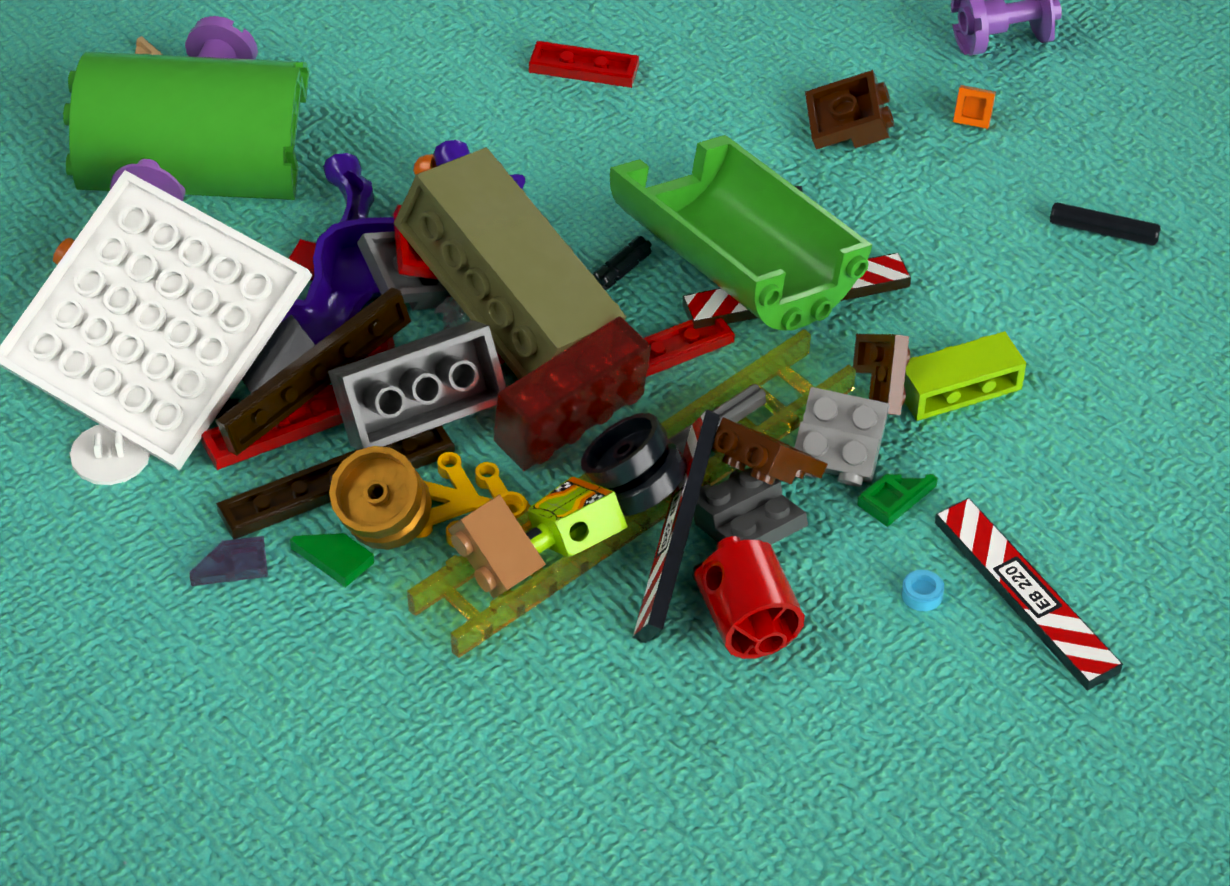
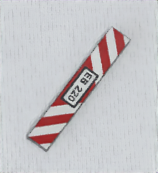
(676, 529)
(1029, 594)

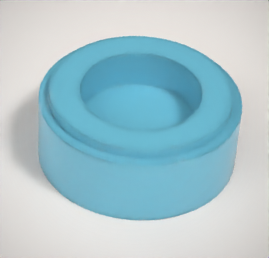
(922, 590)

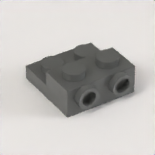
(381, 258)
(747, 510)

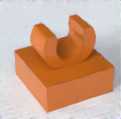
(974, 106)

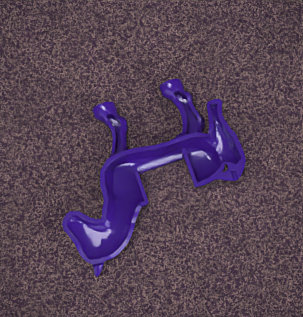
(340, 272)

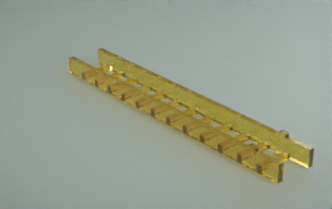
(548, 581)

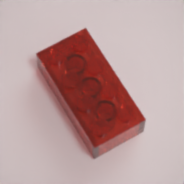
(571, 393)

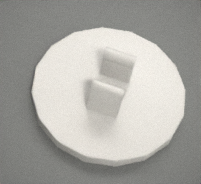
(106, 457)

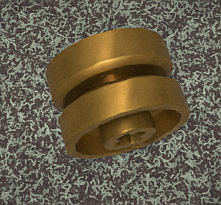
(380, 497)

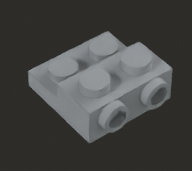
(843, 433)

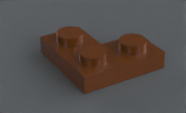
(886, 360)

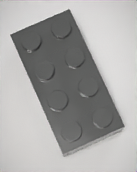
(418, 385)

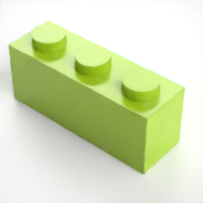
(963, 375)

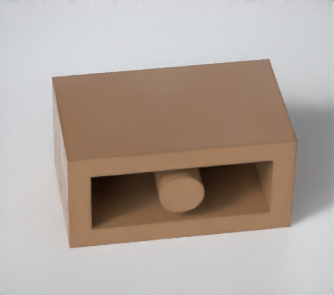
(495, 547)

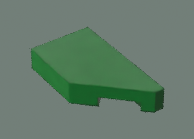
(894, 496)
(334, 555)

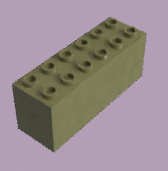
(502, 260)

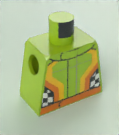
(574, 517)

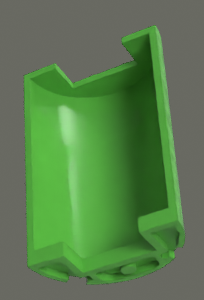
(203, 119)
(748, 233)

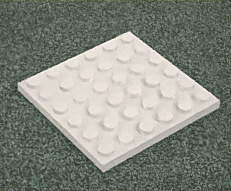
(152, 318)

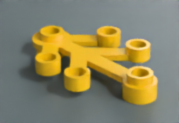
(464, 496)

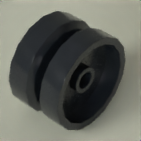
(635, 462)

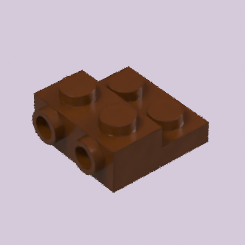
(849, 110)
(766, 455)

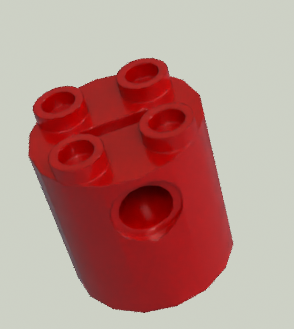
(749, 598)

